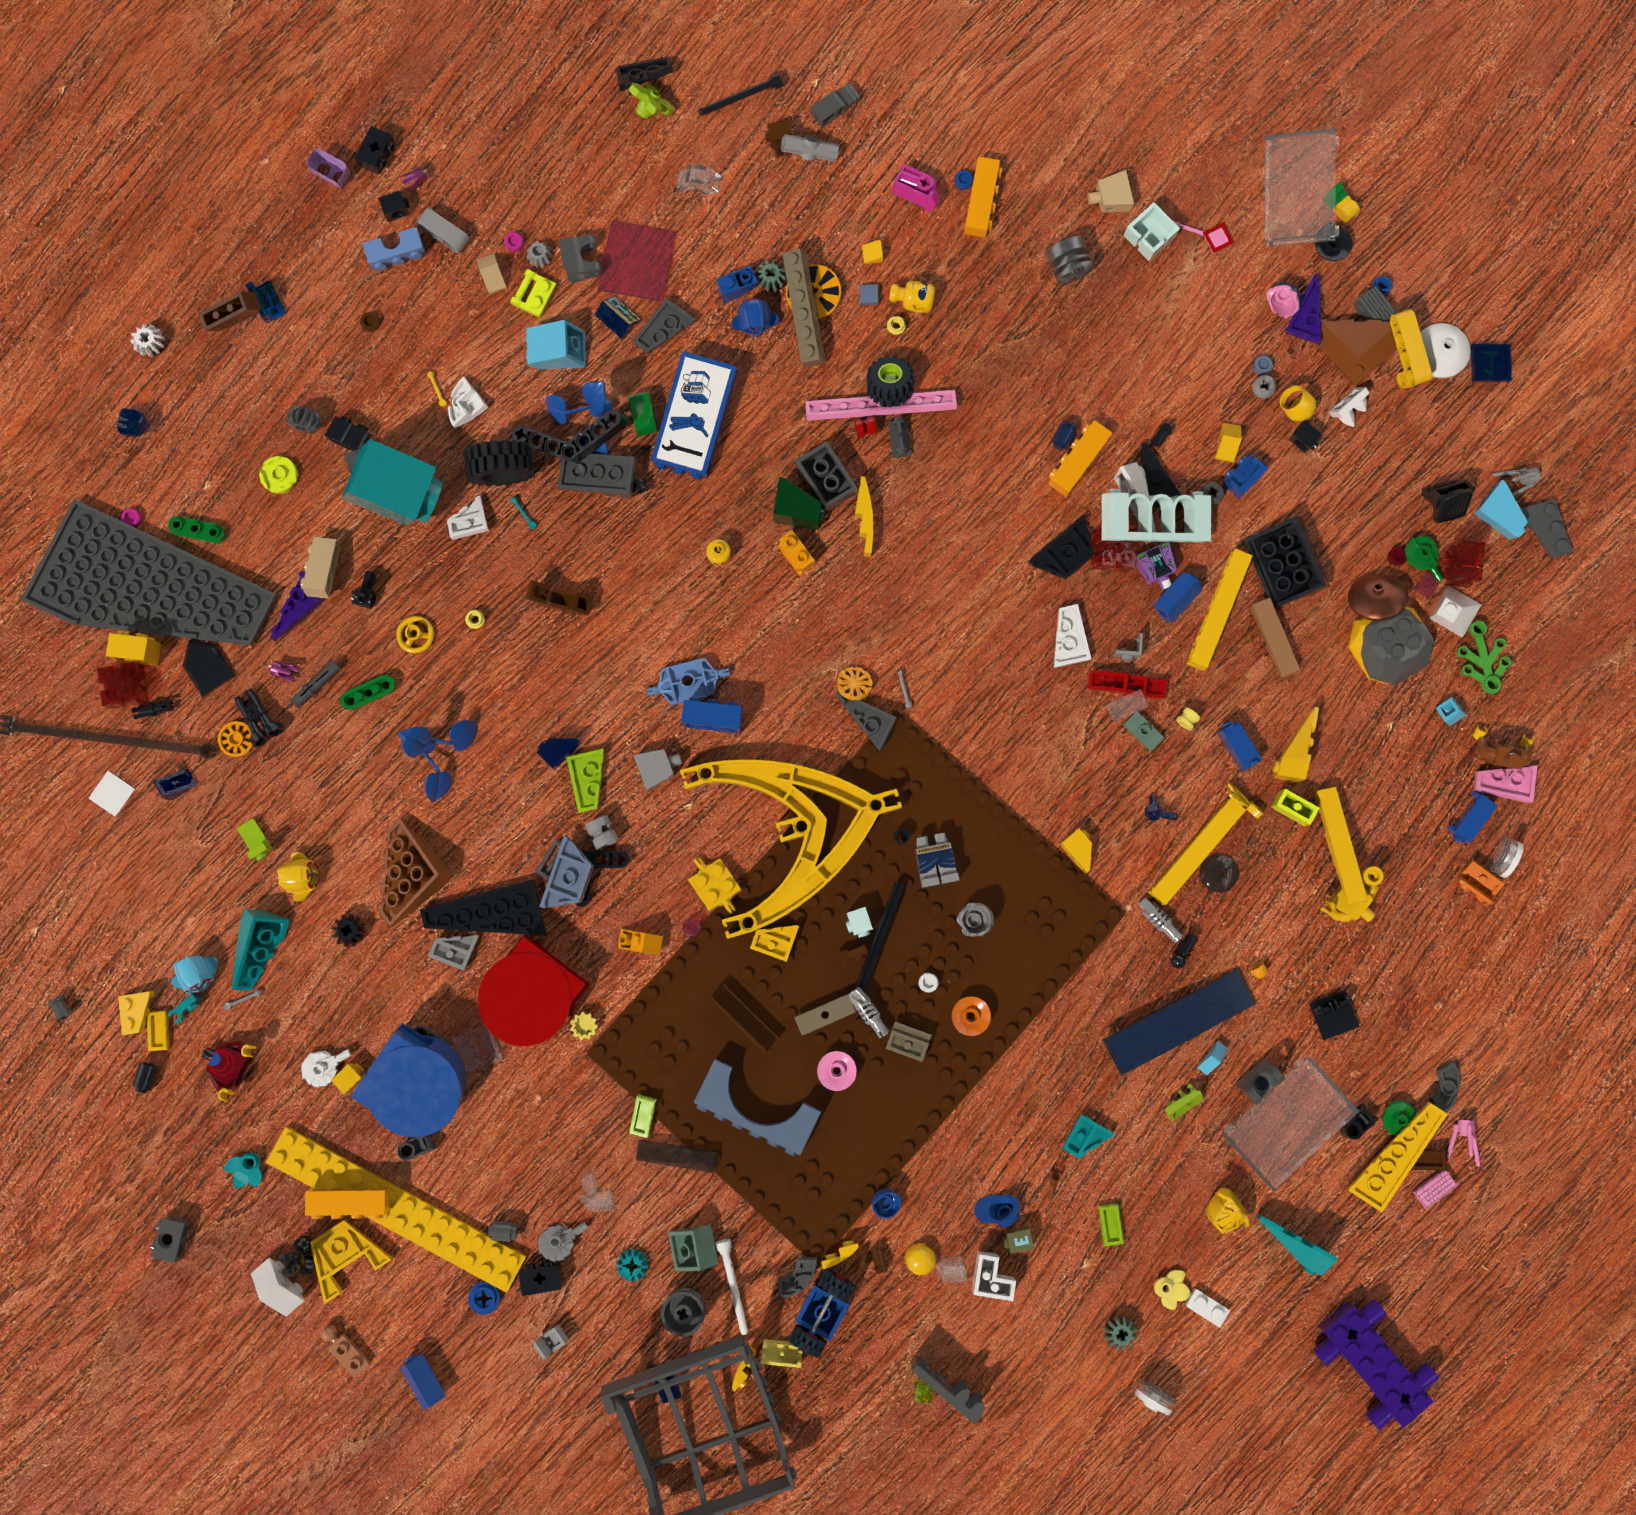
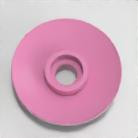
(839, 1081)

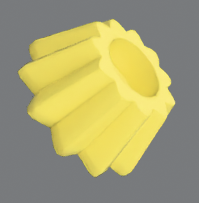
(583, 1026)

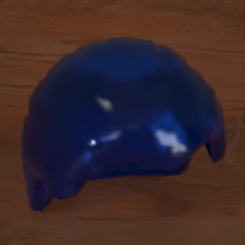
(132, 422)

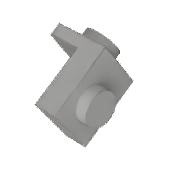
(550, 1341)

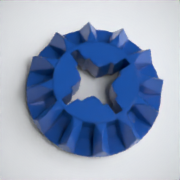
(477, 1305)

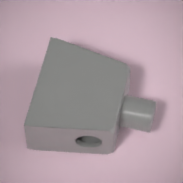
(656, 767)

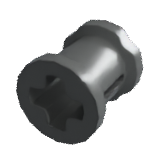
(60, 1008)

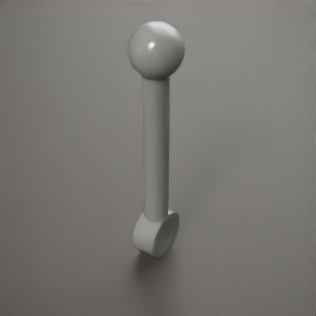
(908, 704)
(227, 1006)

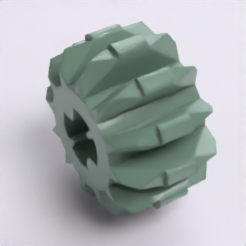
(771, 282)
(1113, 1331)

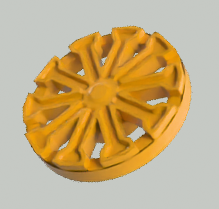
(854, 683)
(235, 739)

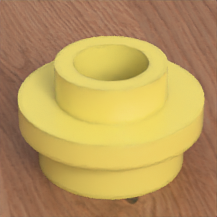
(896, 320)
(475, 613)

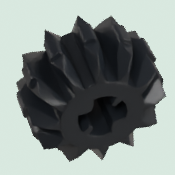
(350, 923)

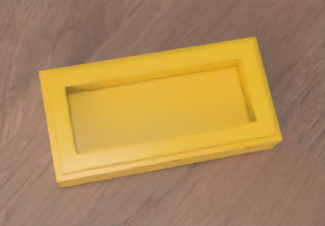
(158, 1031)

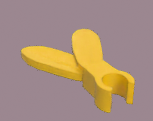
(1239, 798)

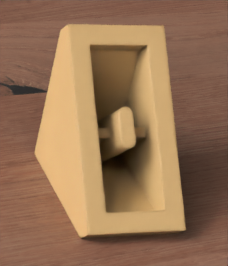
(491, 273)

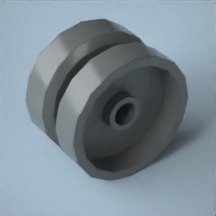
(683, 1323)

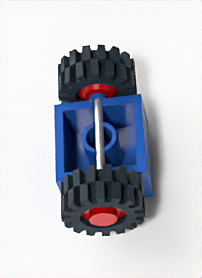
(821, 1312)

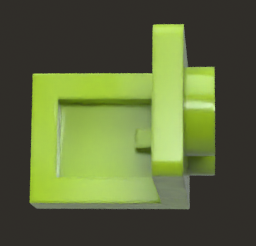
(255, 840)

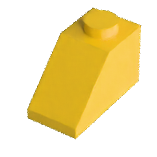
(1079, 848)

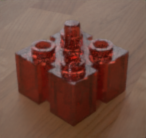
(1112, 554)
(1463, 563)
(122, 685)

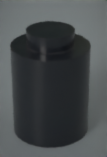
(145, 1077)

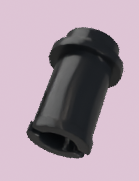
(1161, 435)

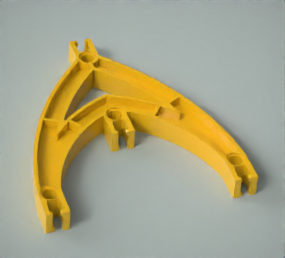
(778, 781)

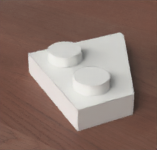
(468, 520)

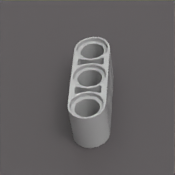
(443, 230)

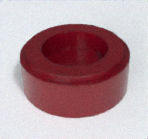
(1396, 556)

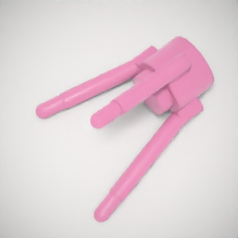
(1468, 1129)

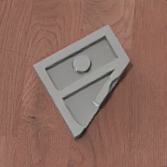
(454, 950)

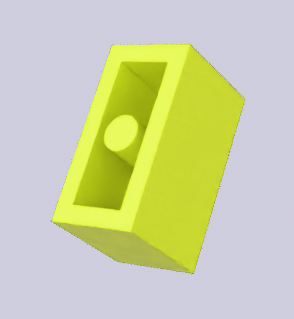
(1295, 807)

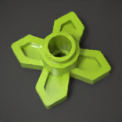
(650, 101)

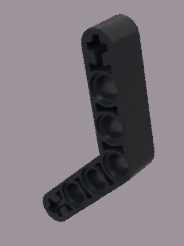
(577, 443)

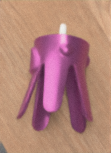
(417, 174)
(283, 671)

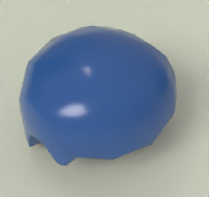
(886, 1203)

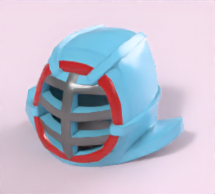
(194, 973)

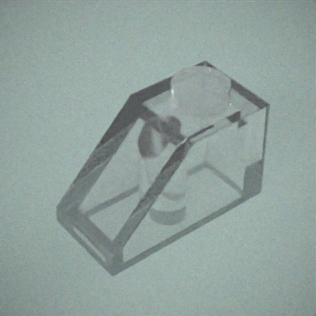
(951, 1269)

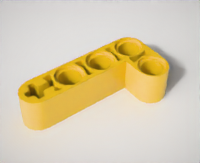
(1410, 350)

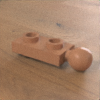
(345, 1351)

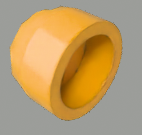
(1259, 970)

